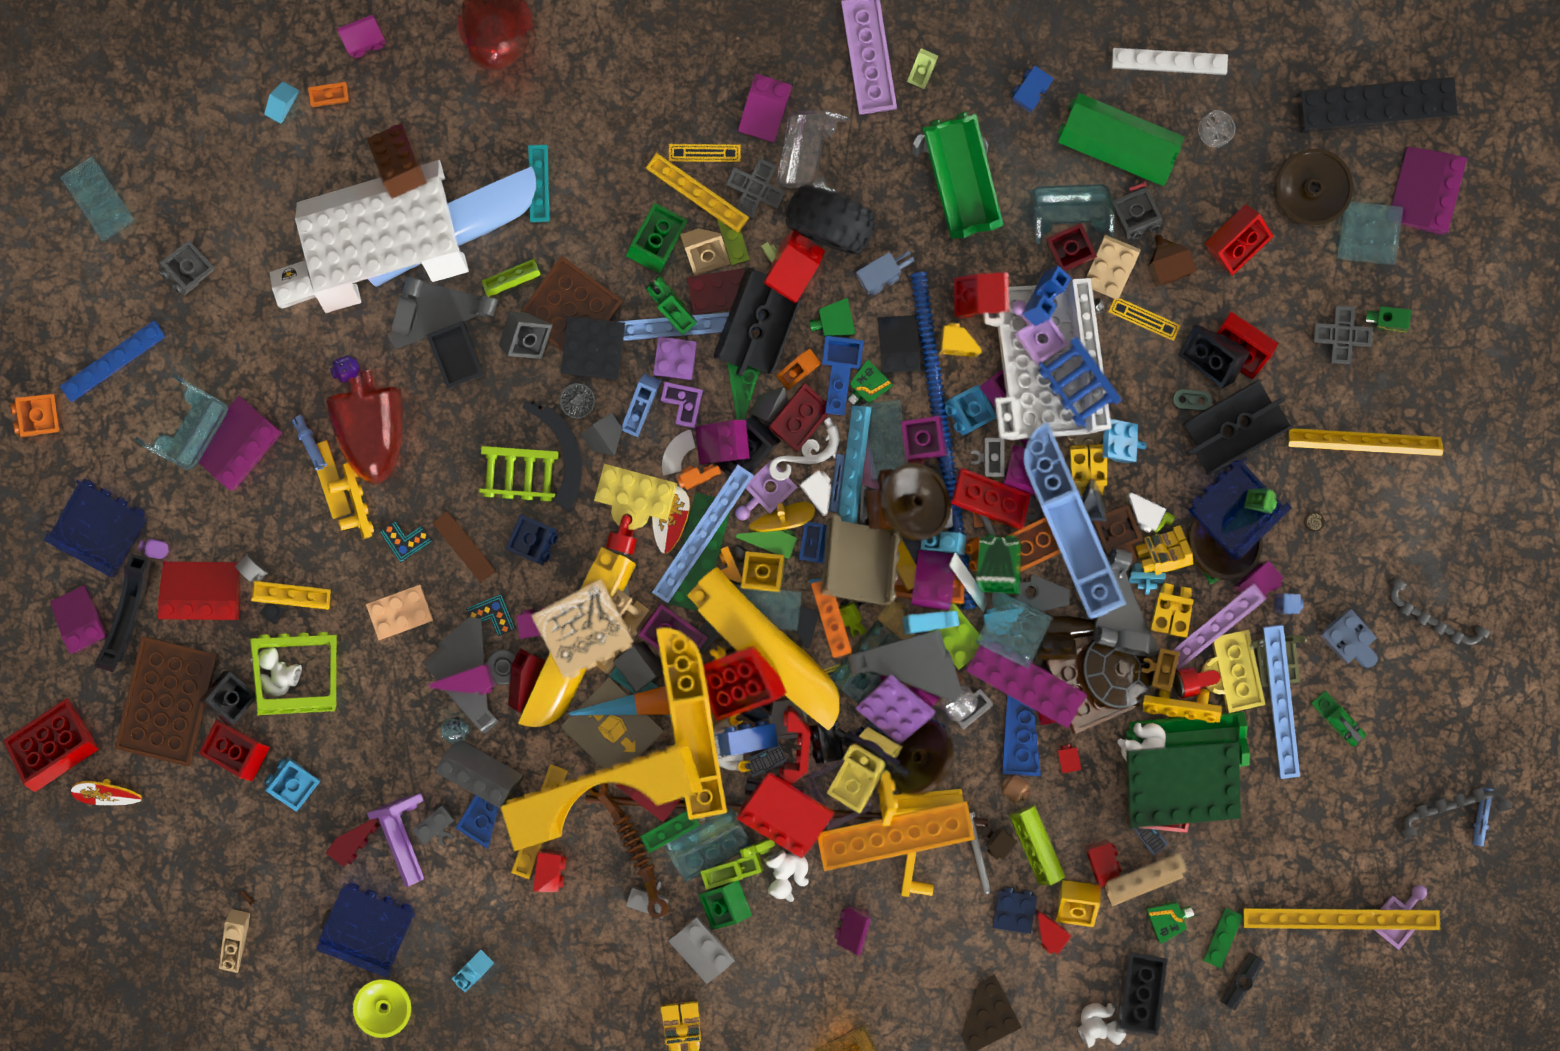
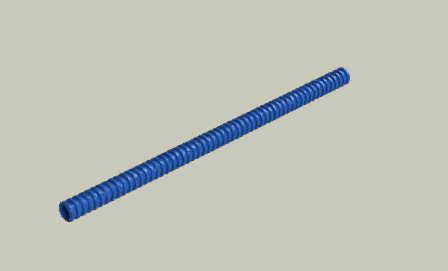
(937, 403)

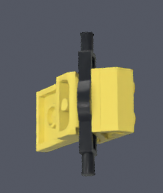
(864, 763)

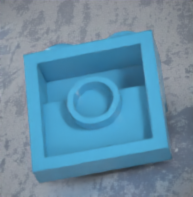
(970, 410)
(290, 783)

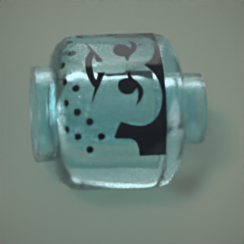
(454, 730)

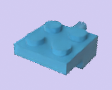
(1121, 442)

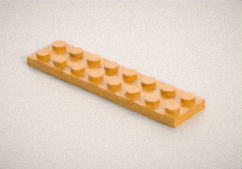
(905, 835)

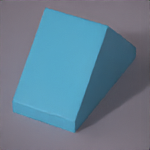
(280, 101)

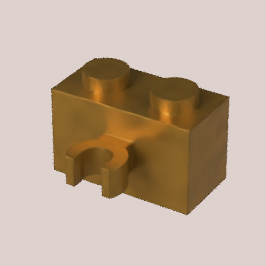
(1163, 669)

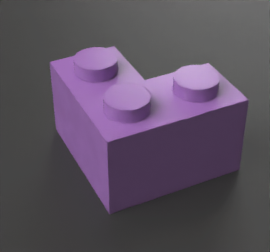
(688, 401)

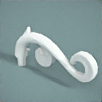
(807, 458)

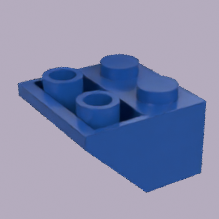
(813, 542)

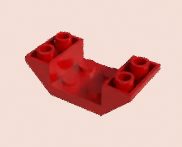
(981, 294)
(795, 723)

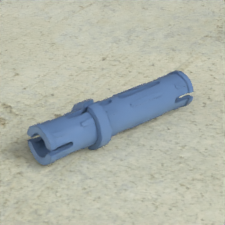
(305, 434)
(834, 505)
(1479, 839)

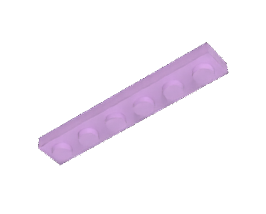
(1218, 625)

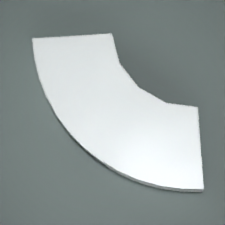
(676, 451)

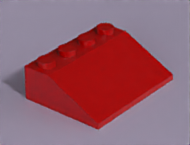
(199, 591)
(741, 683)
(50, 745)
(785, 815)

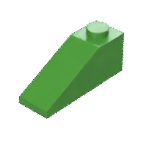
(1261, 500)
(772, 541)

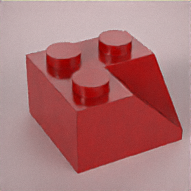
(1103, 861)
(548, 871)

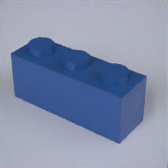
(747, 738)

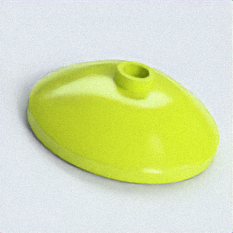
(372, 1017)

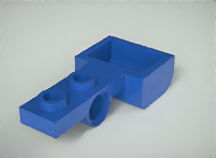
(841, 356)

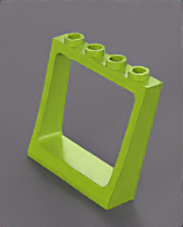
(294, 705)

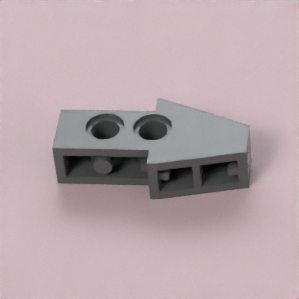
(1046, 596)

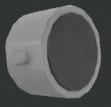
(251, 568)

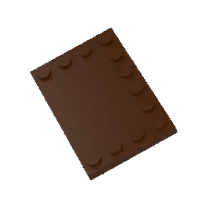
(163, 701)

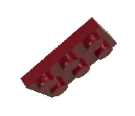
(714, 291)
(799, 417)

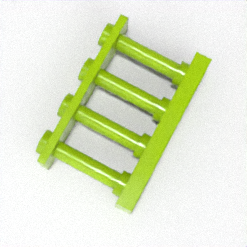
(529, 456)

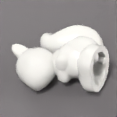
(281, 675)
(1153, 735)
(784, 867)
(1095, 1027)

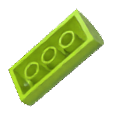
(1037, 845)

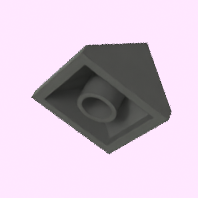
(639, 666)

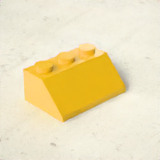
(958, 342)

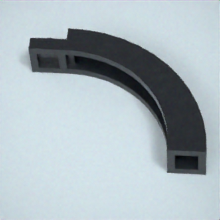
(573, 462)
(127, 613)

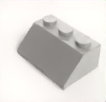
(702, 949)

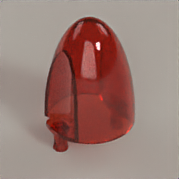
(495, 31)
(368, 427)

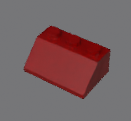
(1239, 239)
(1256, 342)

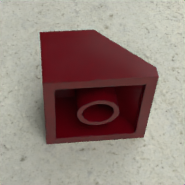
(1071, 247)

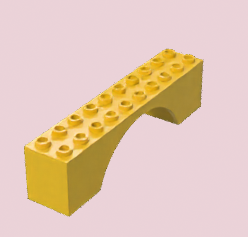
(541, 816)

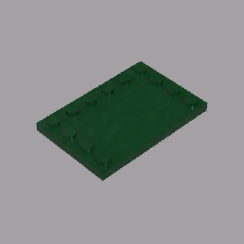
(1183, 784)

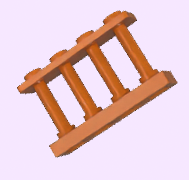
(832, 622)

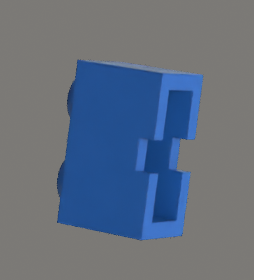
(1028, 93)

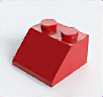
(1050, 933)

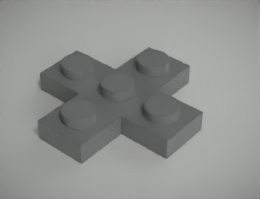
(756, 188)
(1342, 335)

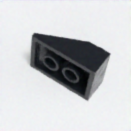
(899, 344)
(1214, 355)
(760, 443)

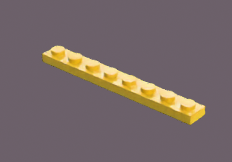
(1365, 441)

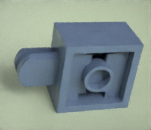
(882, 272)
(1351, 637)

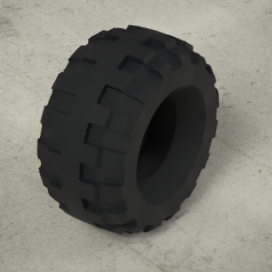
(830, 219)

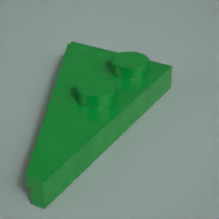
(742, 388)

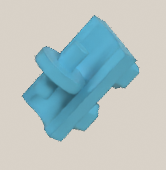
(1145, 580)

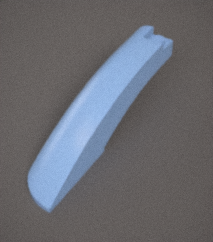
(484, 211)
(1071, 524)

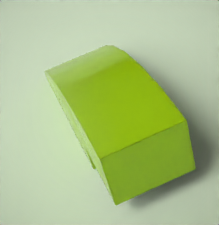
(732, 871)

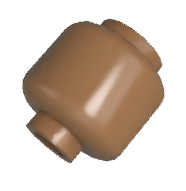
(1016, 788)

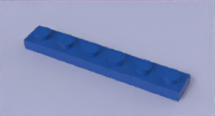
(112, 361)

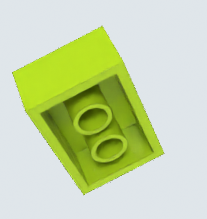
(960, 639)

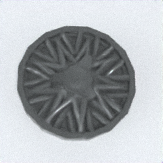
(577, 400)
(500, 665)

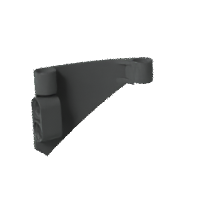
(432, 307)
(1125, 625)
(459, 653)
(914, 661)

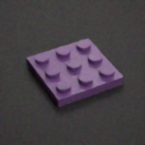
(895, 709)

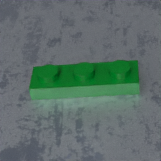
(668, 831)
(1222, 937)

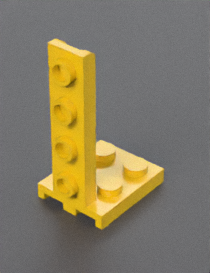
(896, 805)

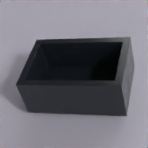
(455, 355)

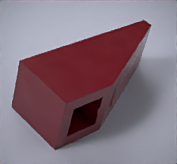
(524, 675)
(346, 845)

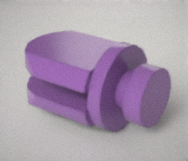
(154, 548)

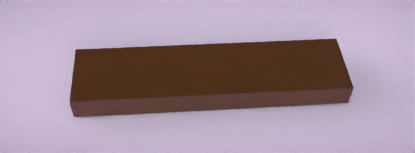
(464, 547)

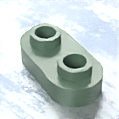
(1191, 399)

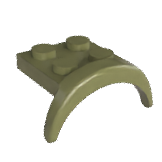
(1290, 642)

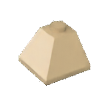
(704, 250)

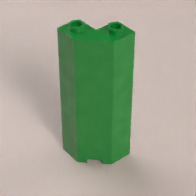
(1120, 139)
(963, 175)
(1191, 732)

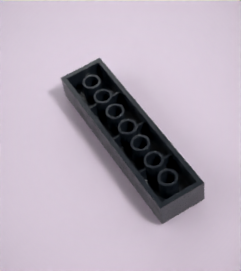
(1377, 104)

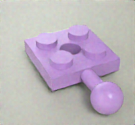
(1028, 336)
(767, 499)
(1399, 937)

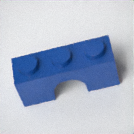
(1040, 305)

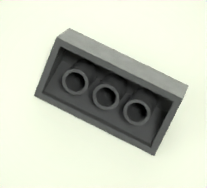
(479, 773)

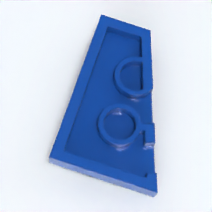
(479, 821)

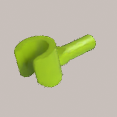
(1167, 519)

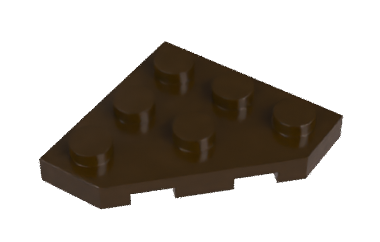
(989, 1016)

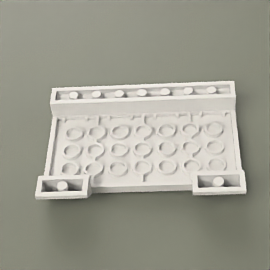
(368, 234)
(1028, 394)

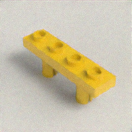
(355, 491)
(1189, 710)

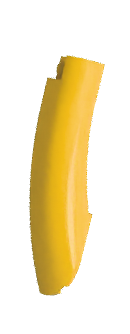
(746, 627)
(552, 691)
(692, 718)

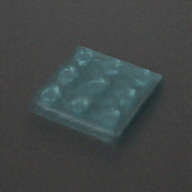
(1370, 233)
(1014, 630)

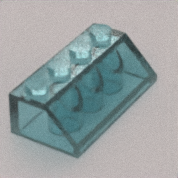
(863, 683)
(708, 845)

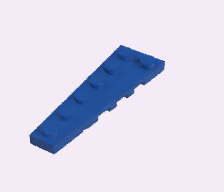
(1020, 740)

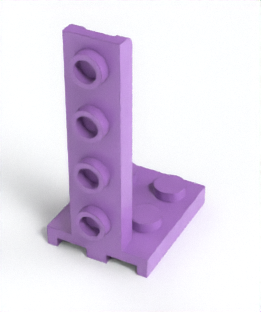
(397, 837)

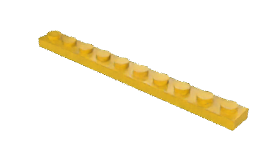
(1342, 919)

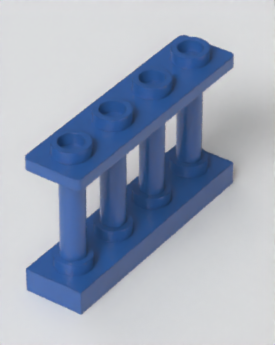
(1087, 365)

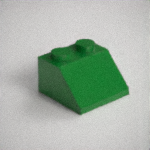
(725, 905)

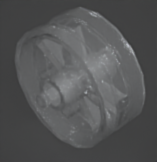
(1217, 128)
(962, 707)

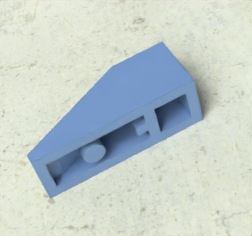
(641, 404)
(1288, 603)

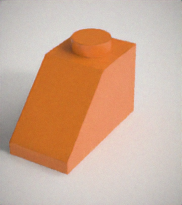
(798, 369)

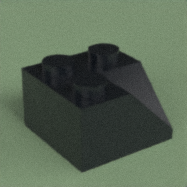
(228, 698)

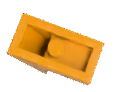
(731, 571)

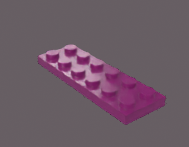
(1028, 685)

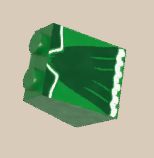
(999, 564)

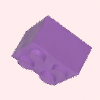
(675, 358)

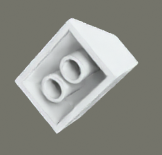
(818, 491)

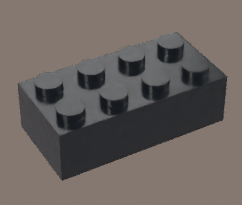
(1141, 995)

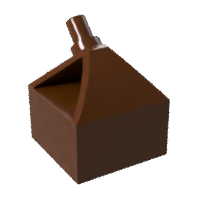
(1170, 262)

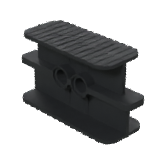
(736, 341)
(1264, 423)

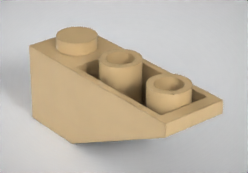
(234, 940)

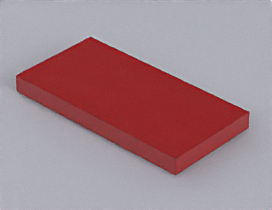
(990, 498)

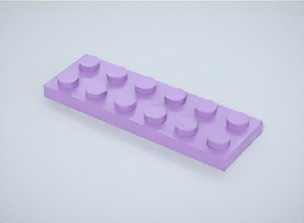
(868, 56)

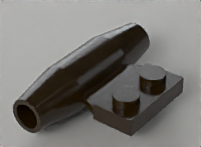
(1059, 638)

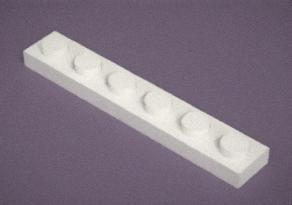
(1169, 61)

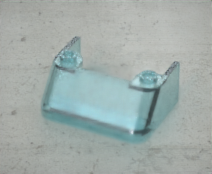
(1072, 205)
(195, 431)

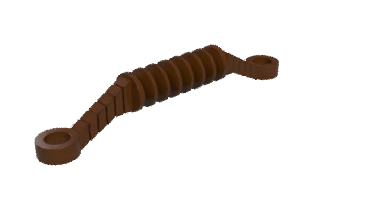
(646, 870)

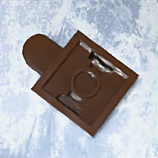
(875, 511)
(1117, 532)

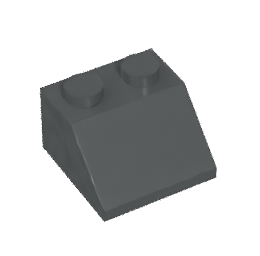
(524, 335)

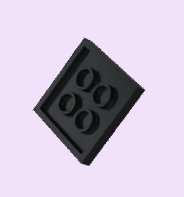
(593, 348)

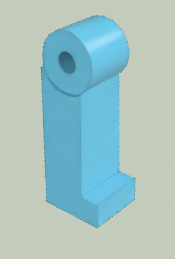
(930, 621)

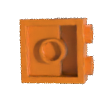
(34, 415)
(692, 477)

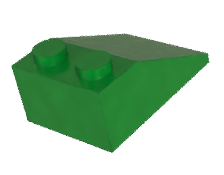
(656, 238)

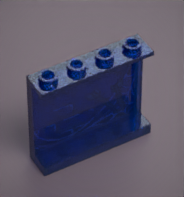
(1224, 515)
(97, 528)
(365, 929)

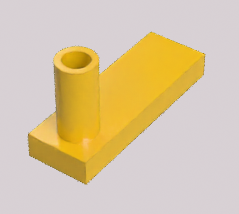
(912, 886)

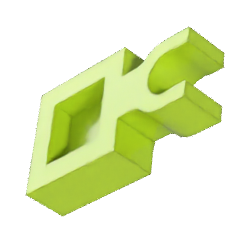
(852, 618)
(762, 846)

